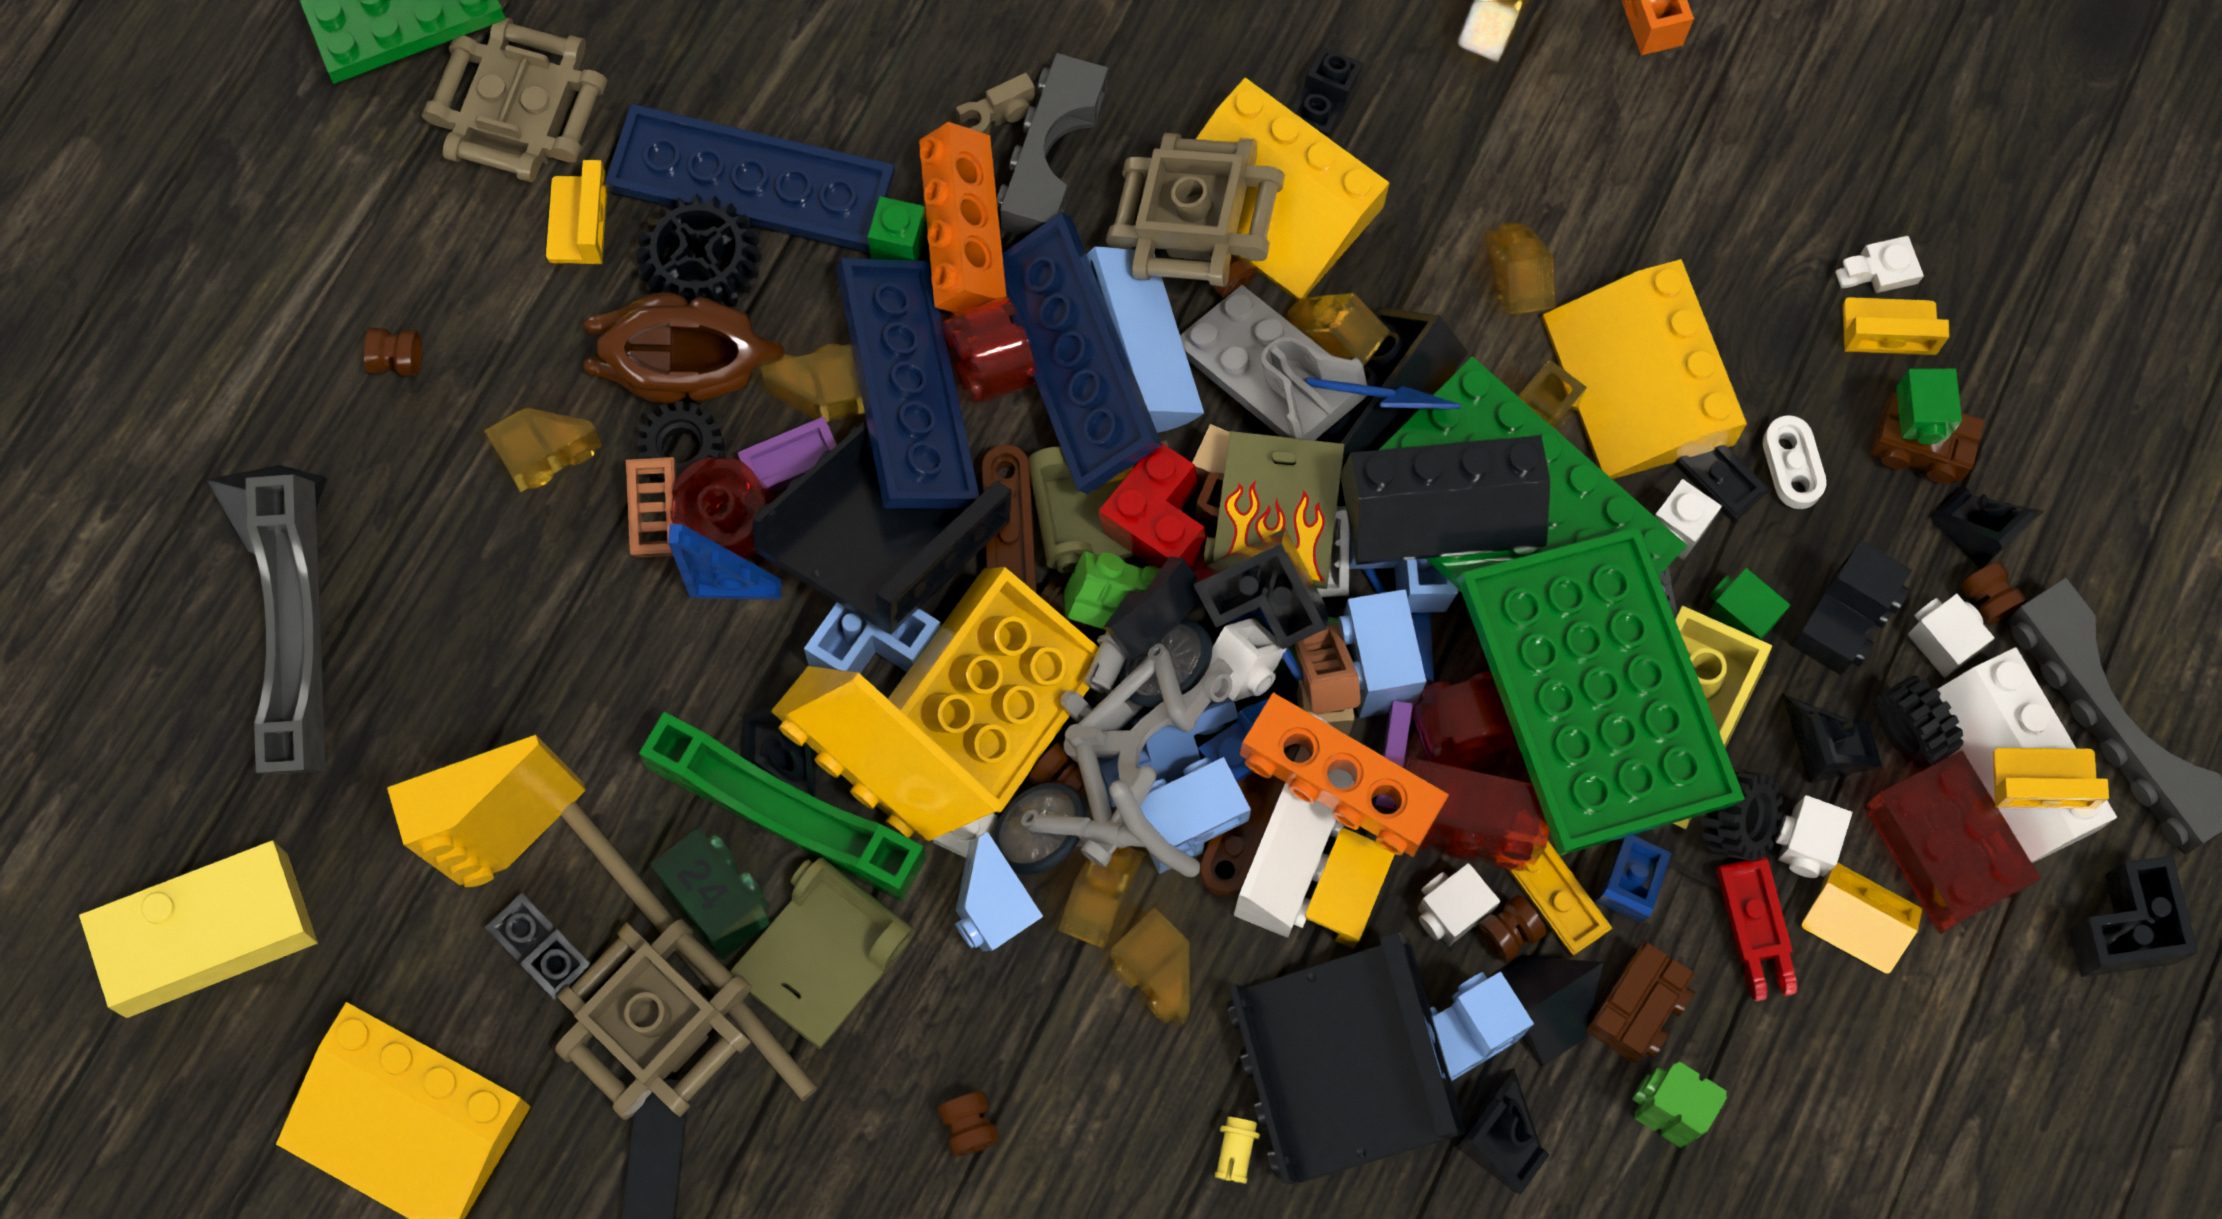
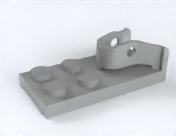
(1266, 363)

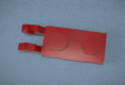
(1757, 924)

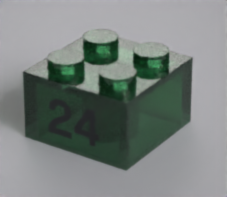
(709, 891)

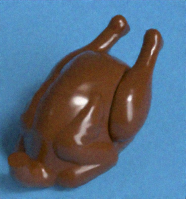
(677, 348)

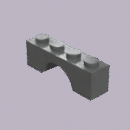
(1068, 102)

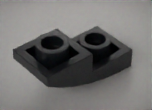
(1327, 90)
(1150, 615)
(537, 945)

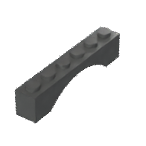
(2062, 639)
(291, 701)

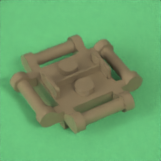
(515, 100)
(1194, 208)
(652, 1018)

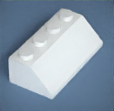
(2007, 709)
(1289, 858)

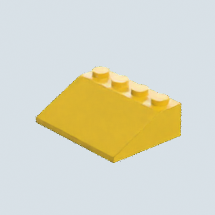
(1324, 194)
(1647, 371)
(996, 680)
(881, 754)
(484, 808)
(399, 1119)

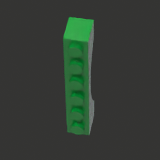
(733, 783)

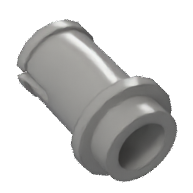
(1105, 665)

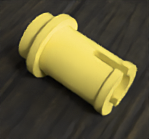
(1236, 1149)

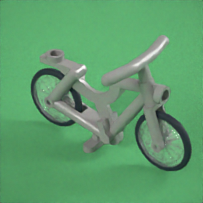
(1051, 817)

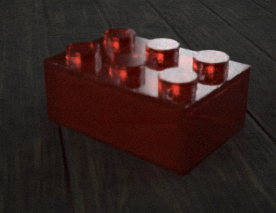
(1484, 816)
(1951, 842)

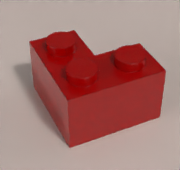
(1147, 513)

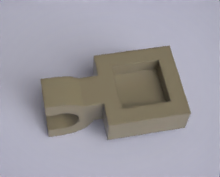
(1002, 104)

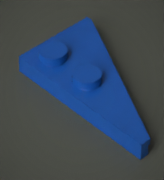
(717, 572)

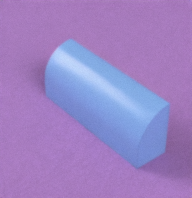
(1148, 338)

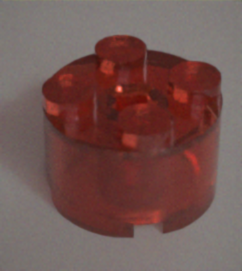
(991, 350)
(707, 488)
(1464, 723)

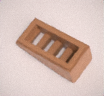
(637, 528)
(1328, 673)

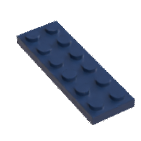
(766, 177)
(1077, 355)
(906, 384)

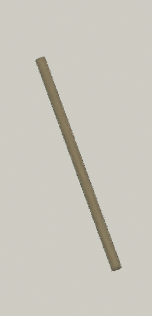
(662, 919)

